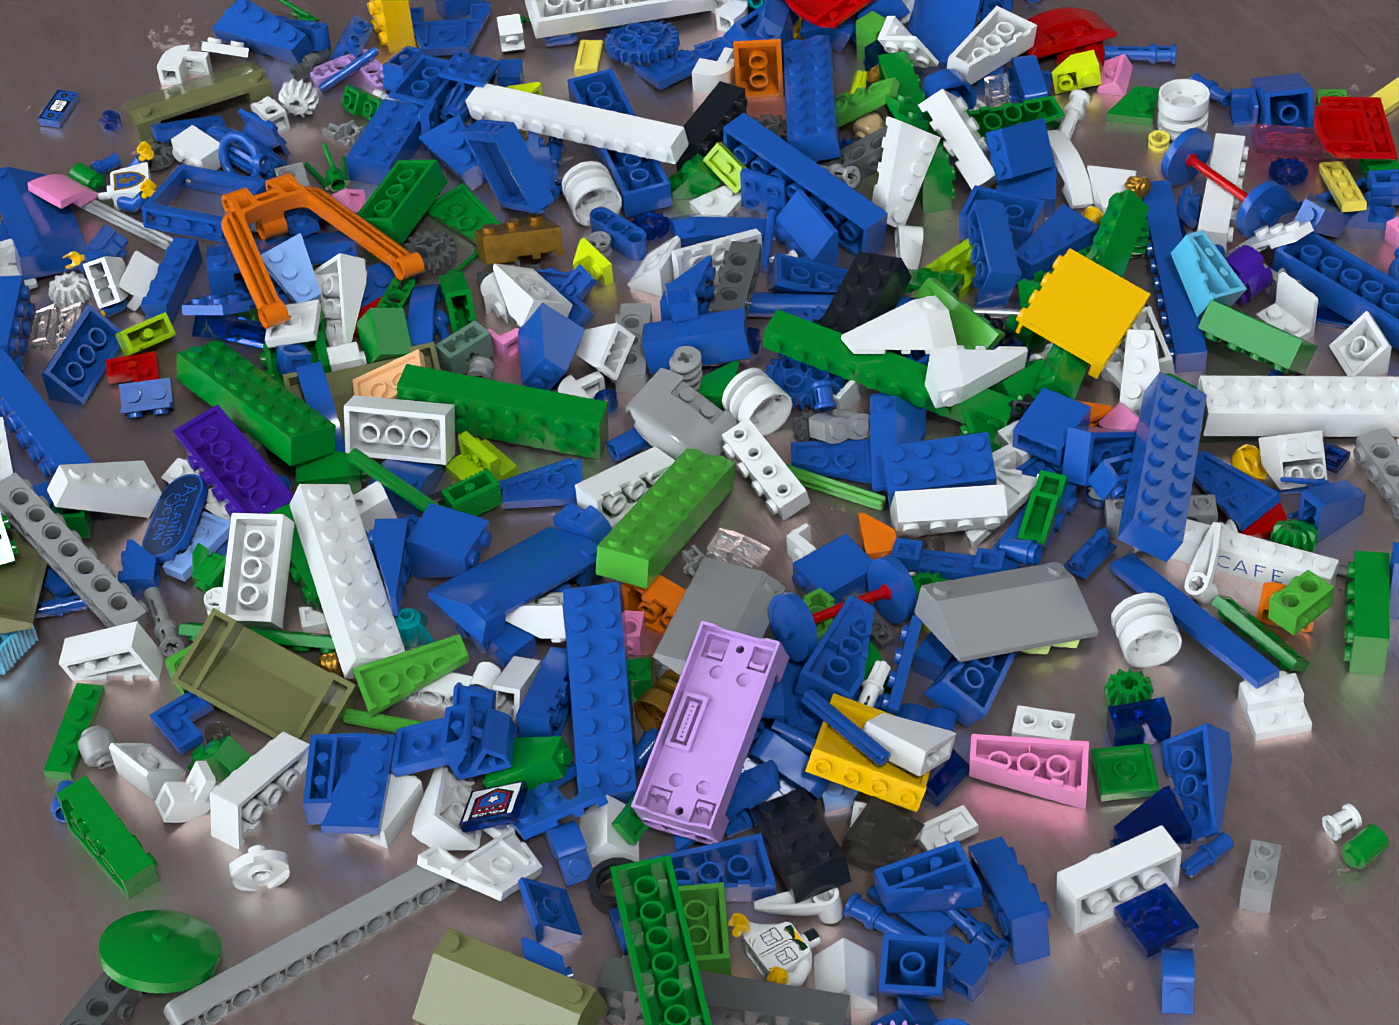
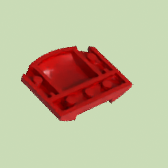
(826, 12)
(1067, 29)
(1354, 128)

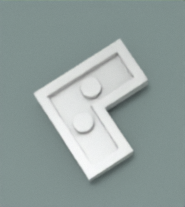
(948, 828)

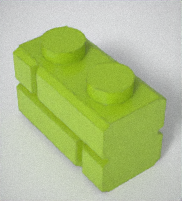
(145, 334)

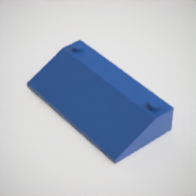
(942, 27)
(37, 227)
(319, 246)
(513, 578)

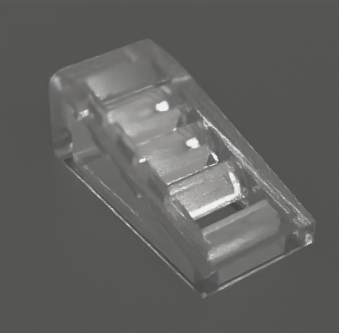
(995, 83)

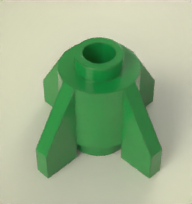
(207, 571)

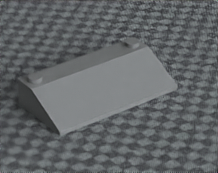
(721, 595)
(1006, 611)

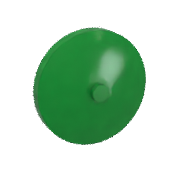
(159, 951)

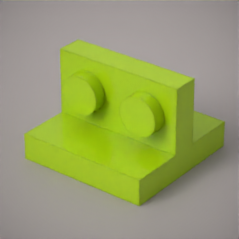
(960, 261)
(479, 455)

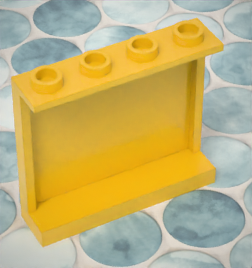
(1083, 309)
(844, 764)

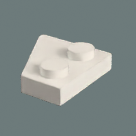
(717, 202)

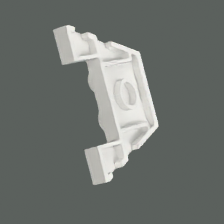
(490, 869)

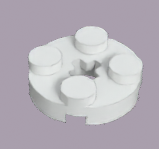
(259, 868)

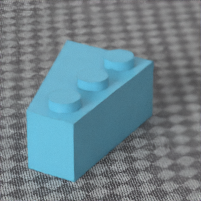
(1205, 272)

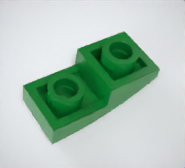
(360, 102)
(907, 111)

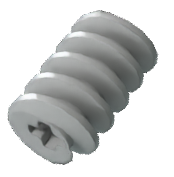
(687, 362)

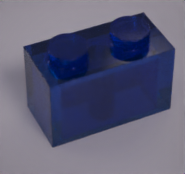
(1139, 722)

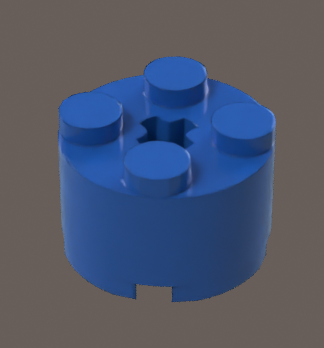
(953, 83)

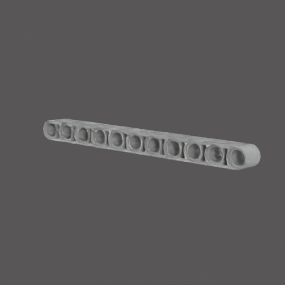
(308, 948)

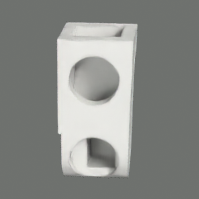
(270, 110)

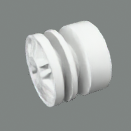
(1182, 106)
(589, 187)
(757, 397)
(1146, 630)

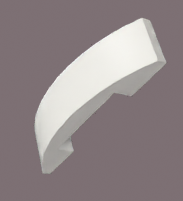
(1072, 170)

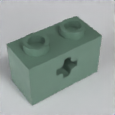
(462, 346)

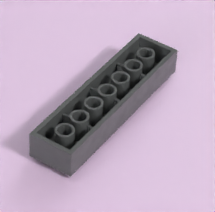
(729, 1000)

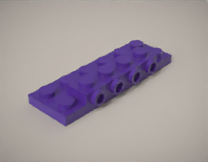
(231, 465)

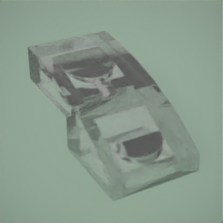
(745, 550)

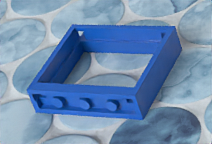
(534, 191)
(192, 222)

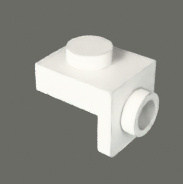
(799, 542)

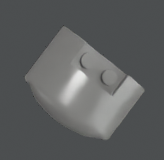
(678, 417)

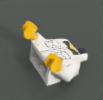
(777, 949)

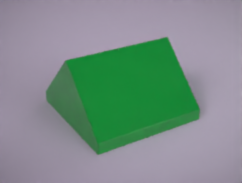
(384, 334)

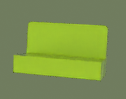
(725, 166)

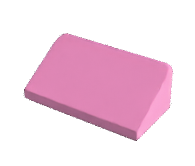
(1115, 76)
(1120, 418)

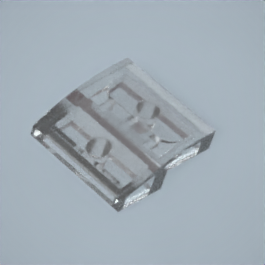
(52, 326)

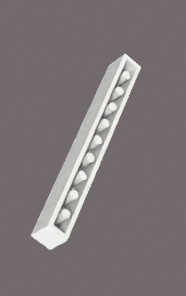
(579, 123)

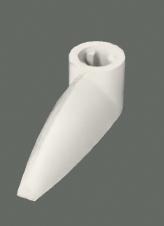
(908, 245)
(1203, 569)
(825, 905)

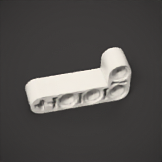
(440, 692)

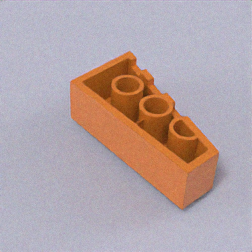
(657, 602)

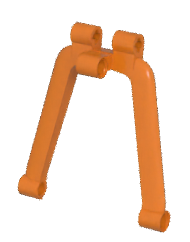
(268, 212)

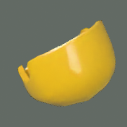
(1248, 460)

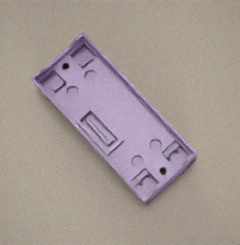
(708, 733)

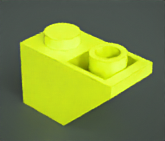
(1076, 72)

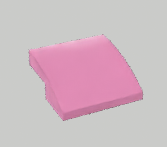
(61, 190)

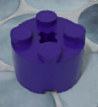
(1249, 268)

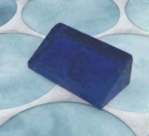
(945, 778)

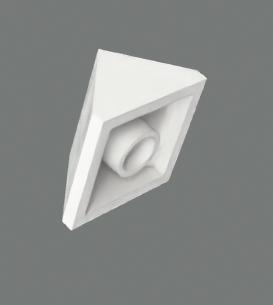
(656, 269)
(1362, 348)
(145, 767)
(600, 835)
(848, 971)

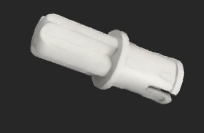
(874, 683)

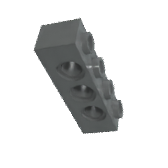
(863, 154)
(737, 277)
(107, 999)

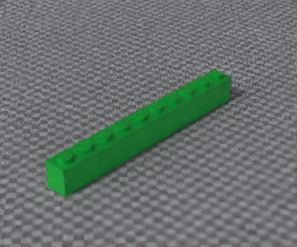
(1111, 250)
(882, 372)

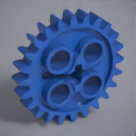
(642, 42)
(796, 377)

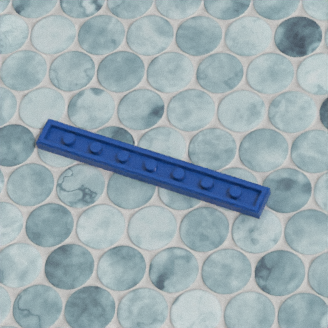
(1197, 622)

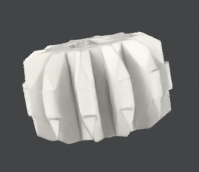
(298, 97)
(69, 290)

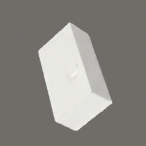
(400, 429)
(257, 569)
(1109, 878)

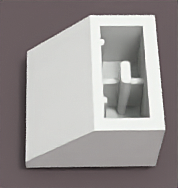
(1293, 456)

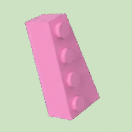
(1033, 766)

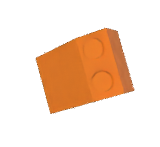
(759, 68)

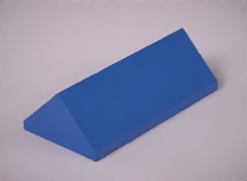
(717, 336)
(81, 358)

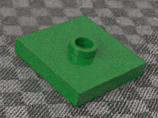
(1124, 772)

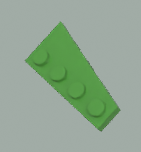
(400, 675)

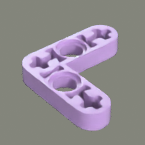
(323, 71)

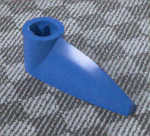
(316, 32)

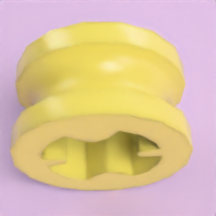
(1158, 141)

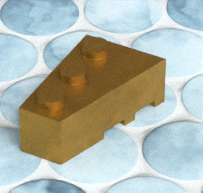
(518, 238)

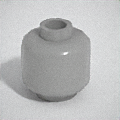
(95, 746)

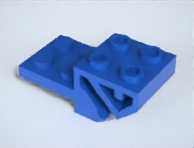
(456, 743)

